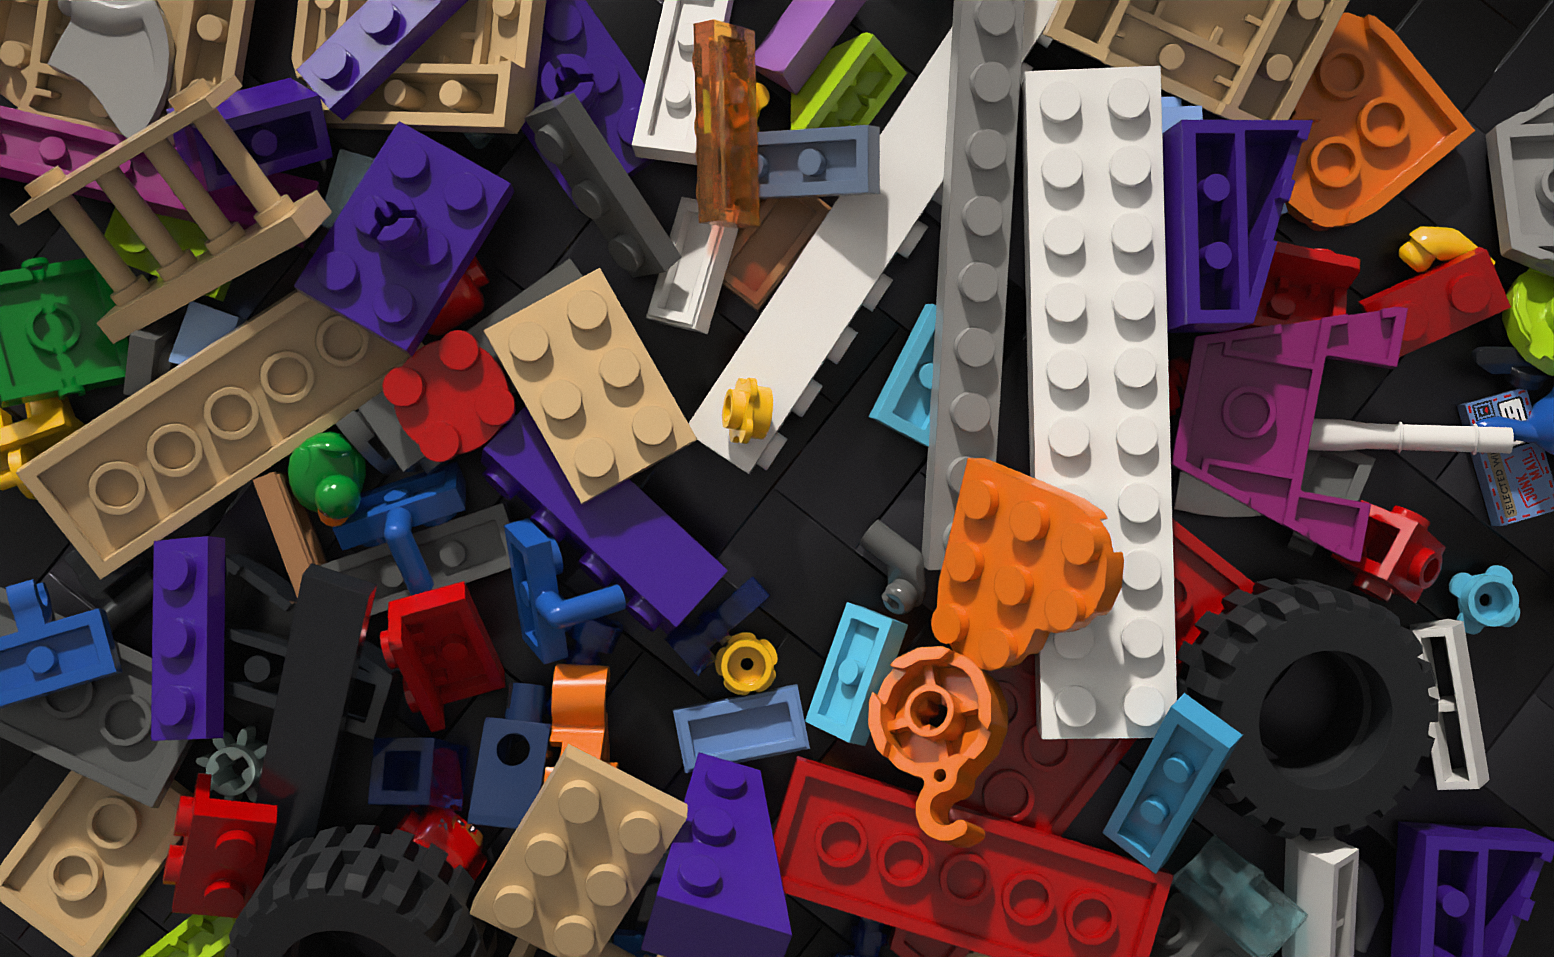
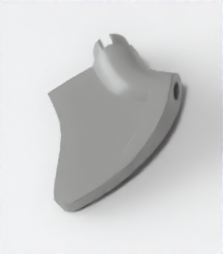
(120, 55)

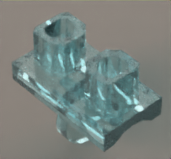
(1239, 899)

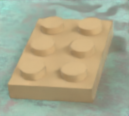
(590, 386)
(579, 857)
(87, 862)

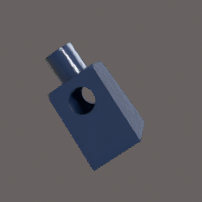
(502, 790)

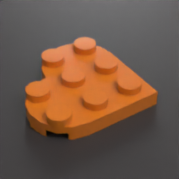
(1372, 126)
(1021, 566)

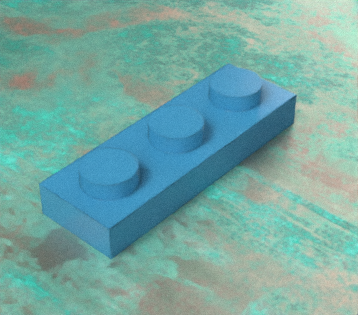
(1171, 782)

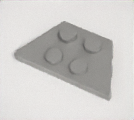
(1524, 185)

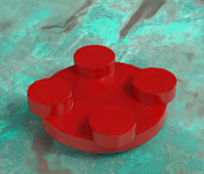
(450, 396)

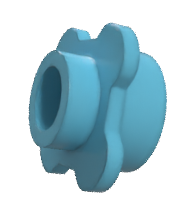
(1503, 599)

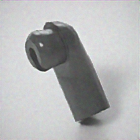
(904, 568)
(1368, 906)

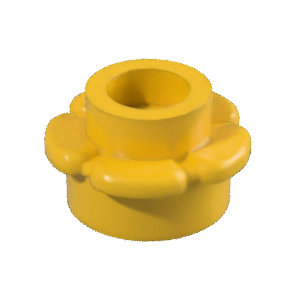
(729, 664)

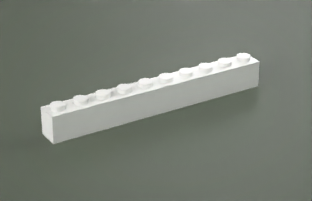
(847, 262)

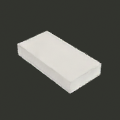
(690, 288)

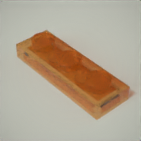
(726, 125)

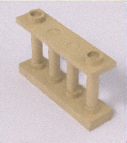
(181, 273)

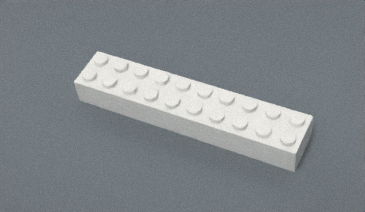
(1102, 380)

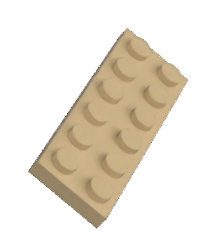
(206, 428)

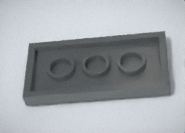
(99, 727)

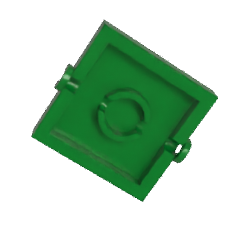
(53, 334)

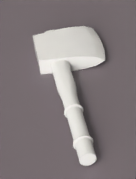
(1352, 435)

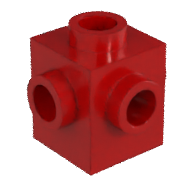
(1396, 555)

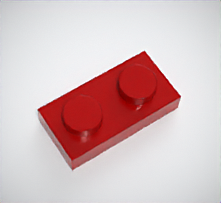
(1444, 299)

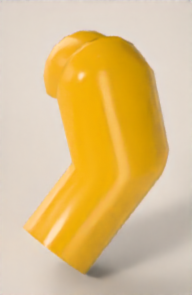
(1434, 243)

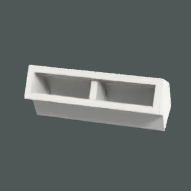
(1463, 702)
(1323, 883)

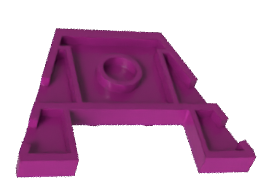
(1254, 411)

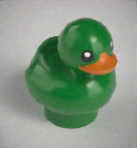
(327, 476)

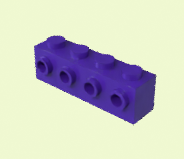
(618, 533)

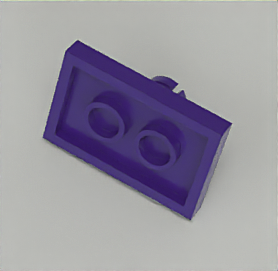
(586, 61)
(405, 238)

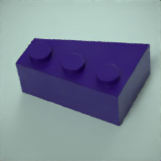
(1222, 214)
(722, 872)
(1463, 888)

